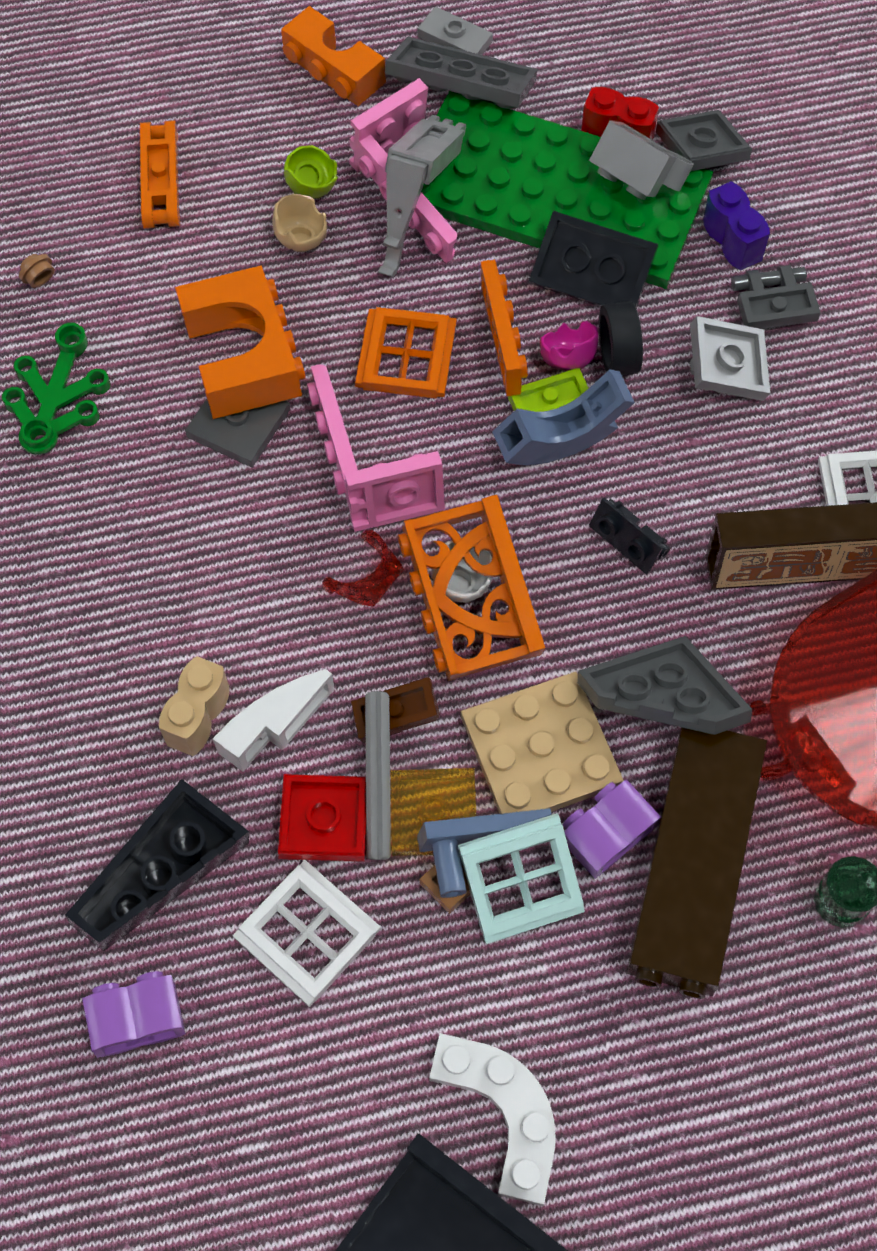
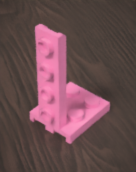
(374, 135)
(385, 490)

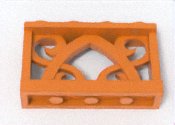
(490, 536)

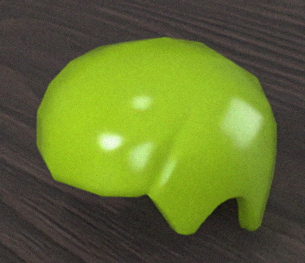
(310, 171)

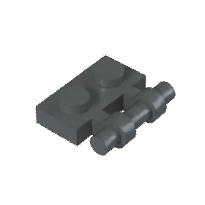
(779, 305)

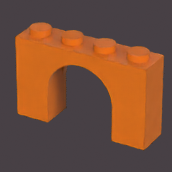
(265, 372)

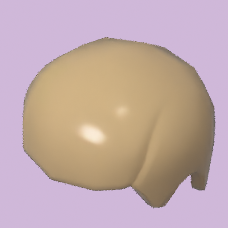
(298, 223)

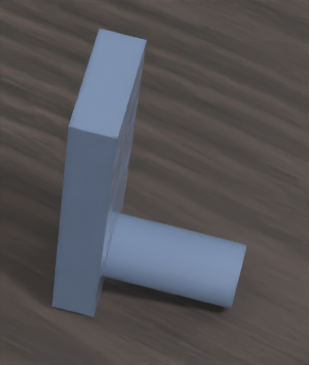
(446, 835)

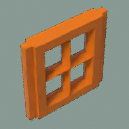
(373, 348)

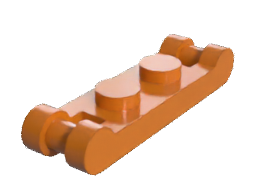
(159, 174)

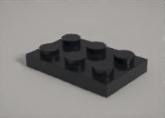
(592, 262)

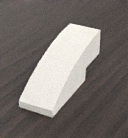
(273, 718)

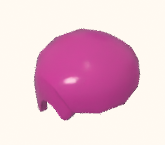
(570, 348)

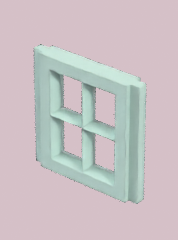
(511, 842)

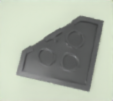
(667, 686)

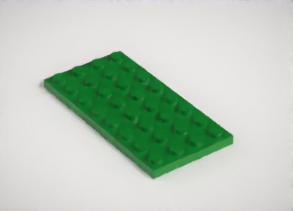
(526, 167)

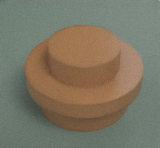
(36, 270)

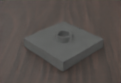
(704, 139)
(238, 435)

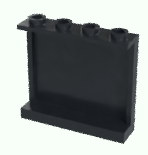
(441, 1207)

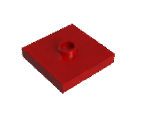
(323, 818)

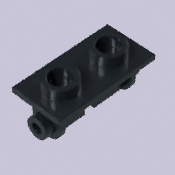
(622, 531)

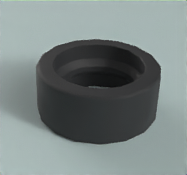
(621, 337)

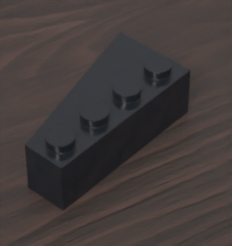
(162, 860)

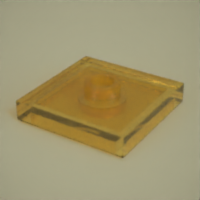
(427, 797)

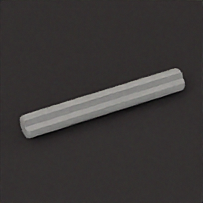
(378, 776)

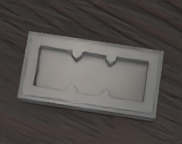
(454, 32)

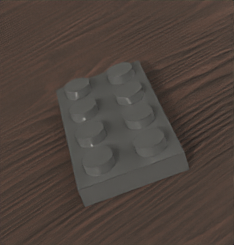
(461, 72)

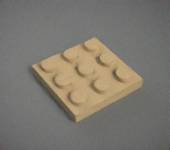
(541, 747)

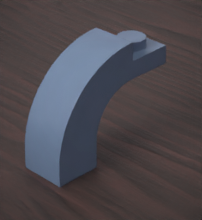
(567, 430)

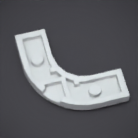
(522, 1104)

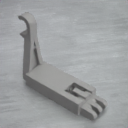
(411, 162)

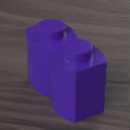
(736, 225)

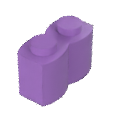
(610, 827)
(133, 1014)

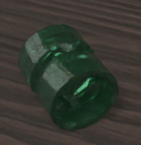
(847, 892)

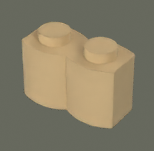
(189, 712)

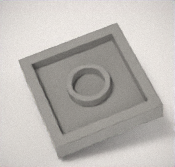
(729, 358)

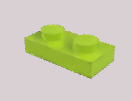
(550, 392)

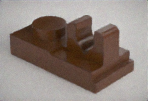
(408, 707)

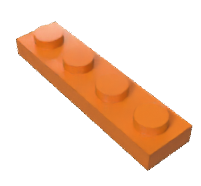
(505, 338)

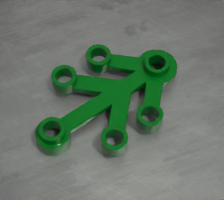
(55, 394)

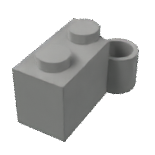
(638, 161)

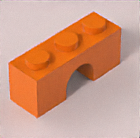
(351, 72)

